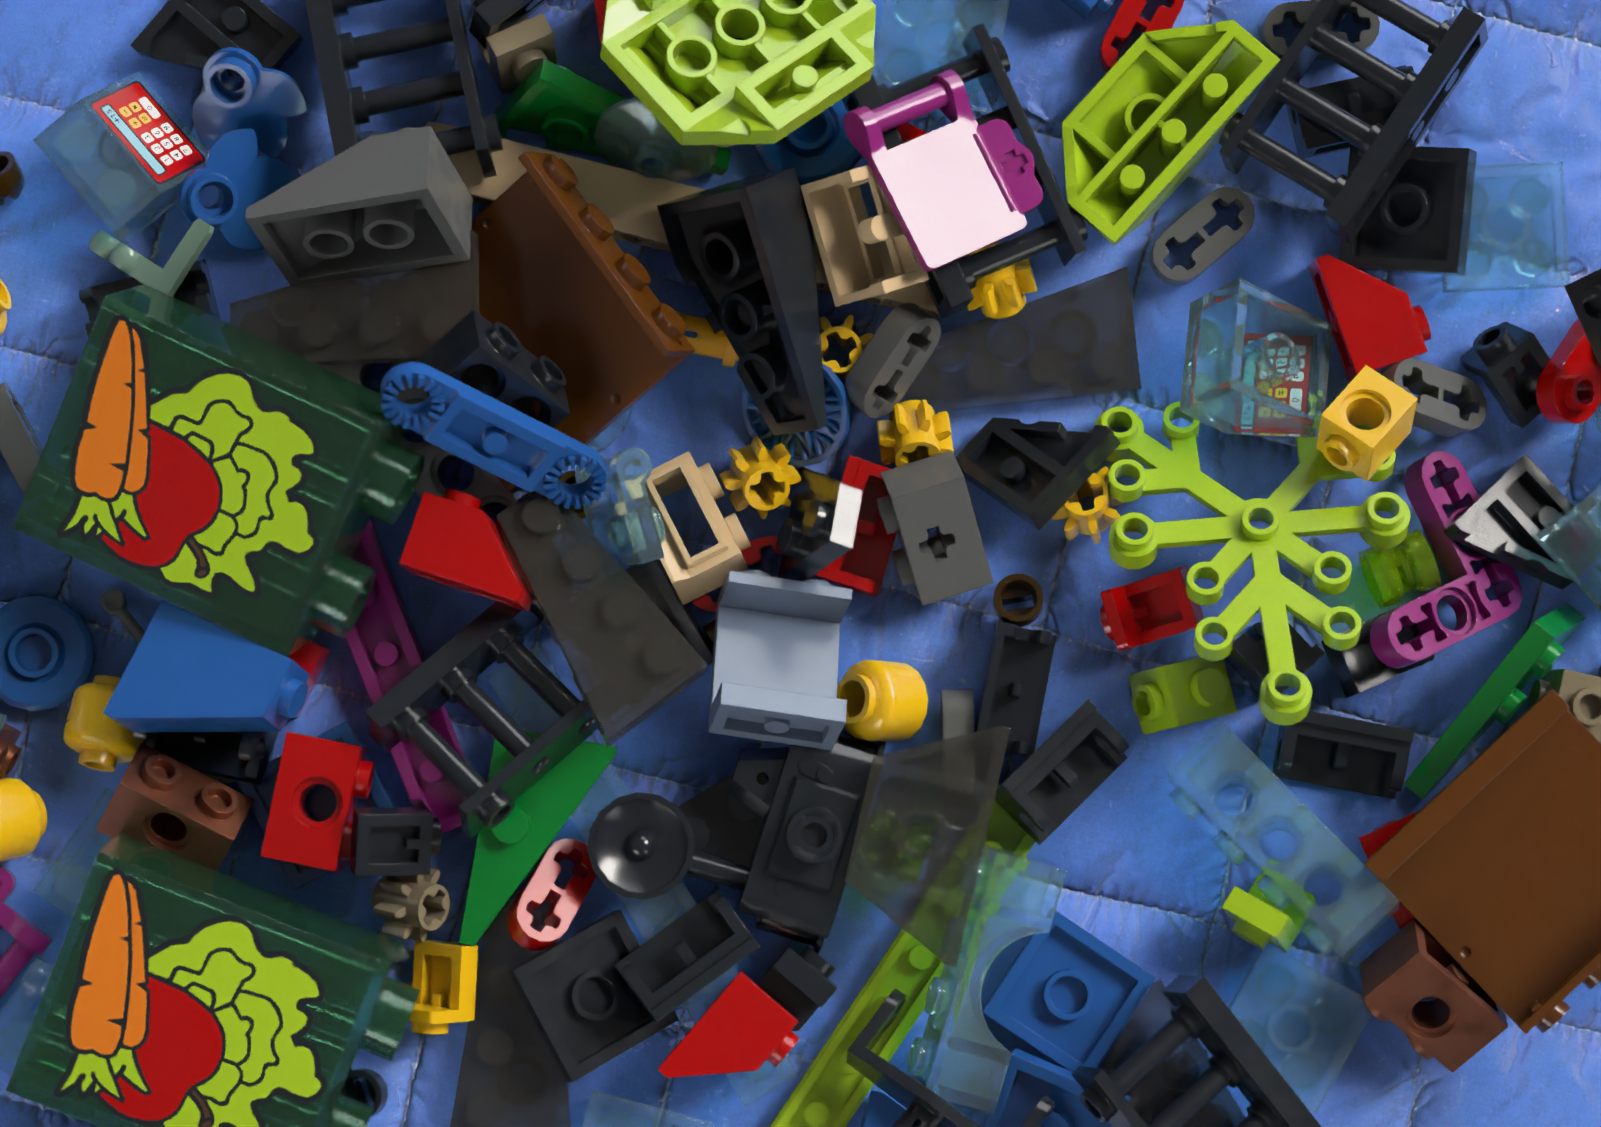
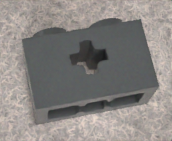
(925, 497)

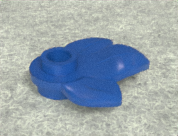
(256, 104)
(241, 182)

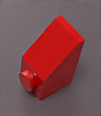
(1368, 317)
(463, 550)
(734, 1033)

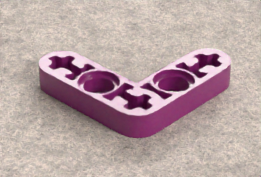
(1465, 587)

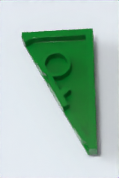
(565, 111)
(1499, 696)
(518, 843)

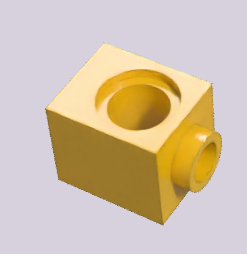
(1368, 402)

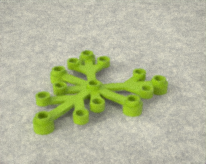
(1269, 590)

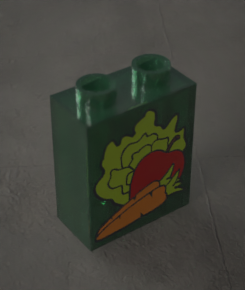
(219, 472)
(207, 1003)

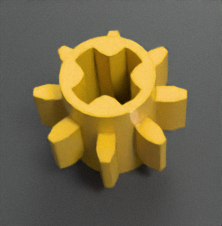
(1003, 291)
(844, 337)
(913, 433)
(759, 477)
(1094, 520)

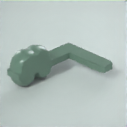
(137, 266)

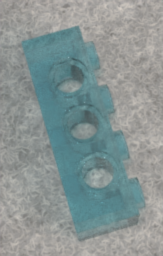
(1224, 762)

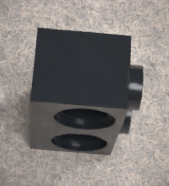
(503, 368)

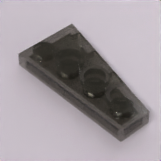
(609, 630)

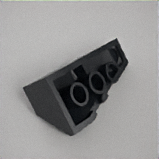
(757, 272)

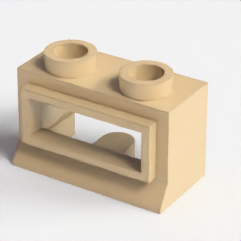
(849, 237)
(708, 569)

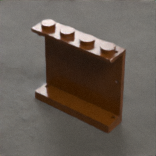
(574, 296)
(1512, 865)

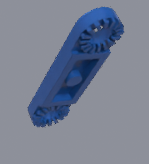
(492, 435)

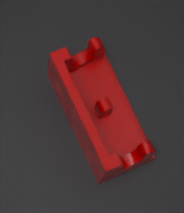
(866, 563)

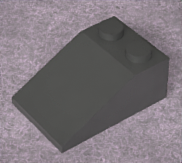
(368, 212)

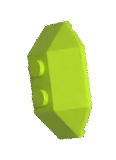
(1157, 120)

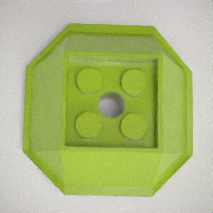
(734, 91)

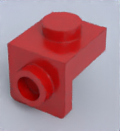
(1149, 610)

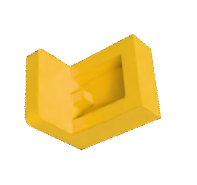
(447, 985)

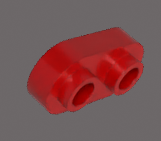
(1569, 370)

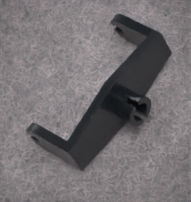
(922, 1105)

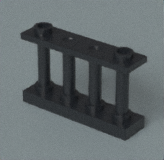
(350, 106)
(1382, 147)
(1062, 226)
(452, 677)
(1234, 1063)

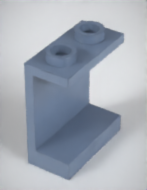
(778, 660)

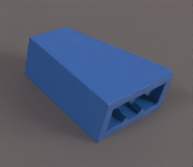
(204, 680)

